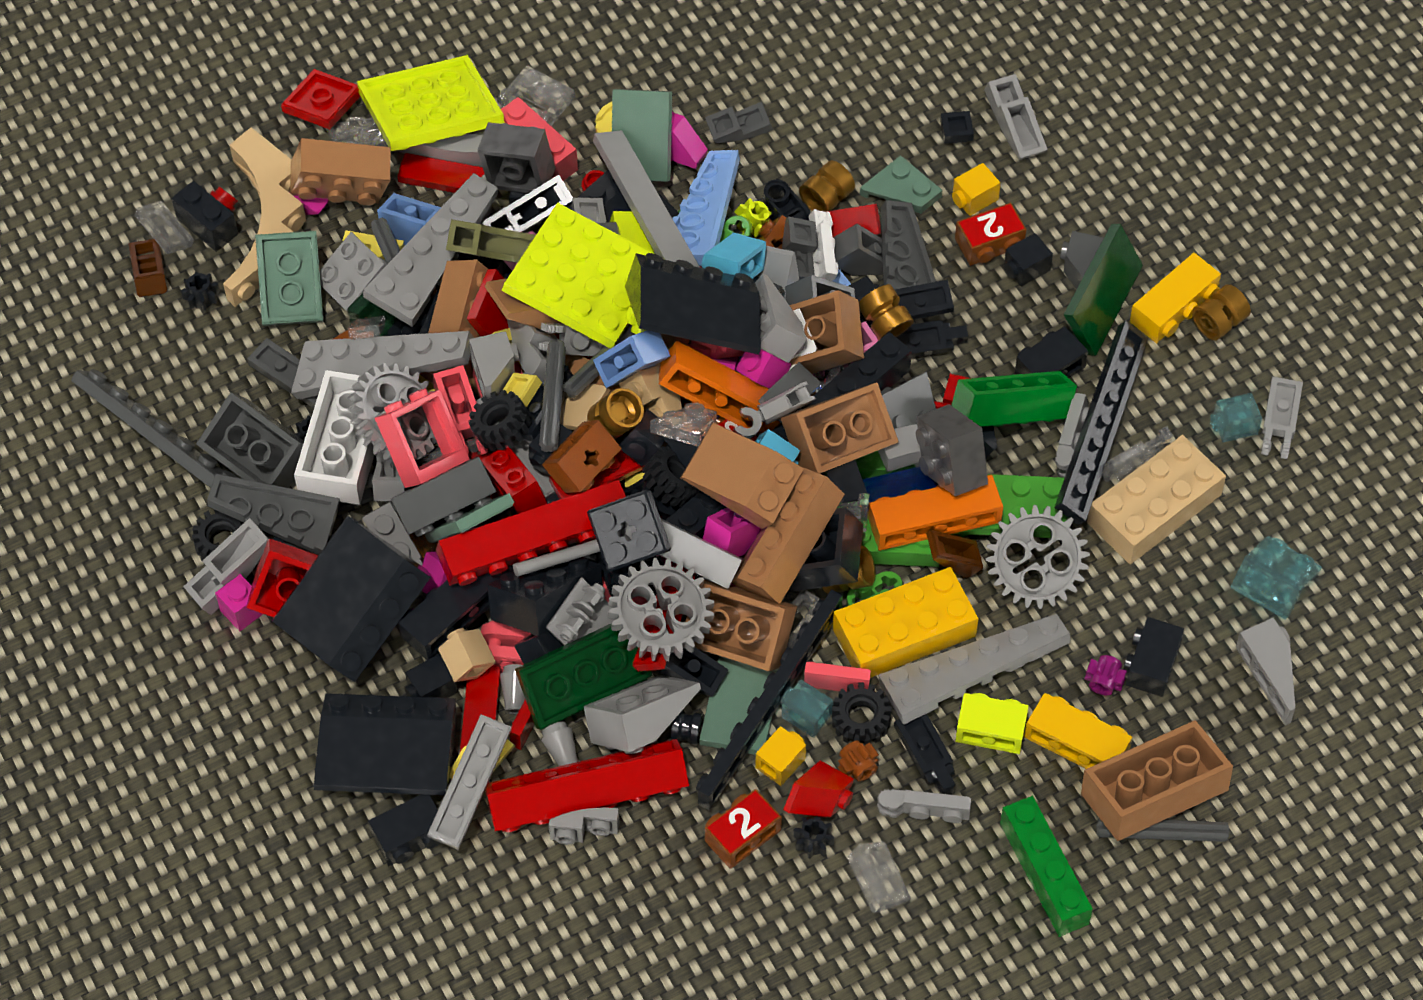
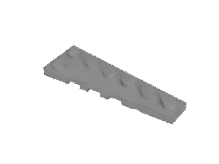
(414, 273)
(417, 351)
(925, 683)

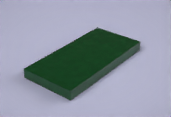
(1103, 289)
(578, 675)

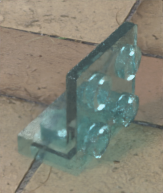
(1275, 576)

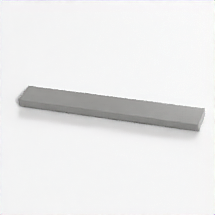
(642, 197)

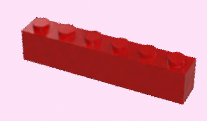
(523, 535)
(586, 785)

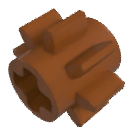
(858, 760)

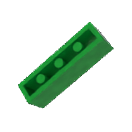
(1014, 398)
(1046, 866)

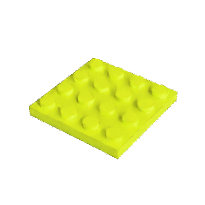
(429, 103)
(577, 275)

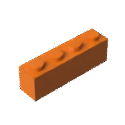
(711, 384)
(909, 516)

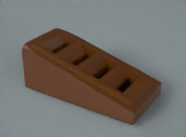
(148, 268)
(955, 552)

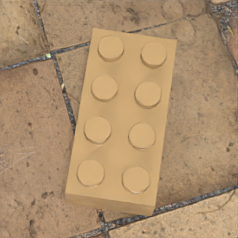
(1156, 499)

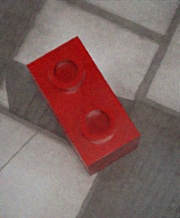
(512, 477)

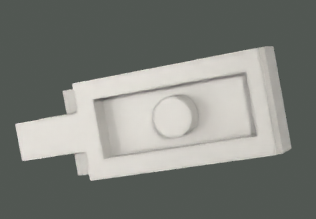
(824, 256)

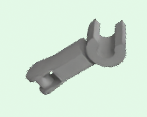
(773, 409)

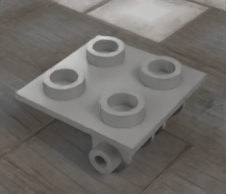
(350, 270)
(580, 613)

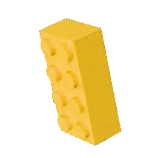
(905, 623)

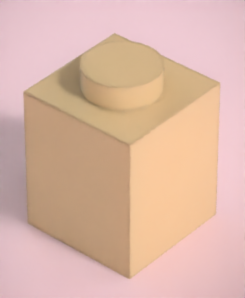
(466, 654)

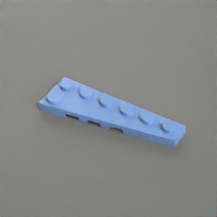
(706, 207)

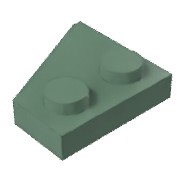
(903, 183)

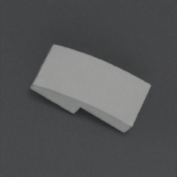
(572, 825)

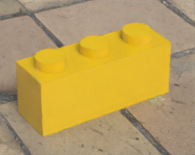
(1174, 298)
(1074, 732)

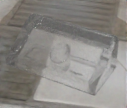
(878, 876)

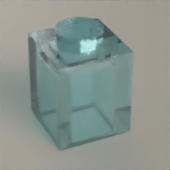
(1236, 417)
(806, 708)

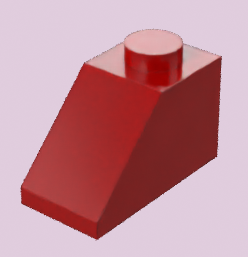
(820, 792)

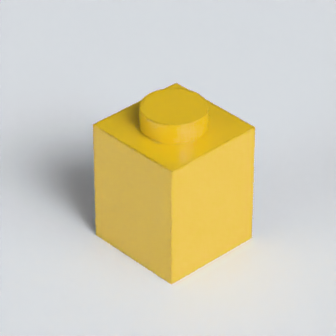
(976, 189)
(781, 755)

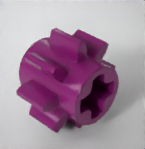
(1105, 675)

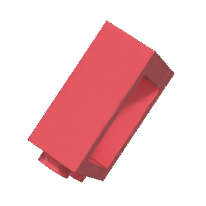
(442, 427)

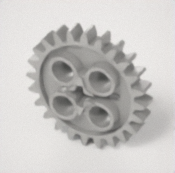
(380, 388)
(1021, 532)
(633, 617)

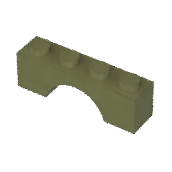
(487, 241)

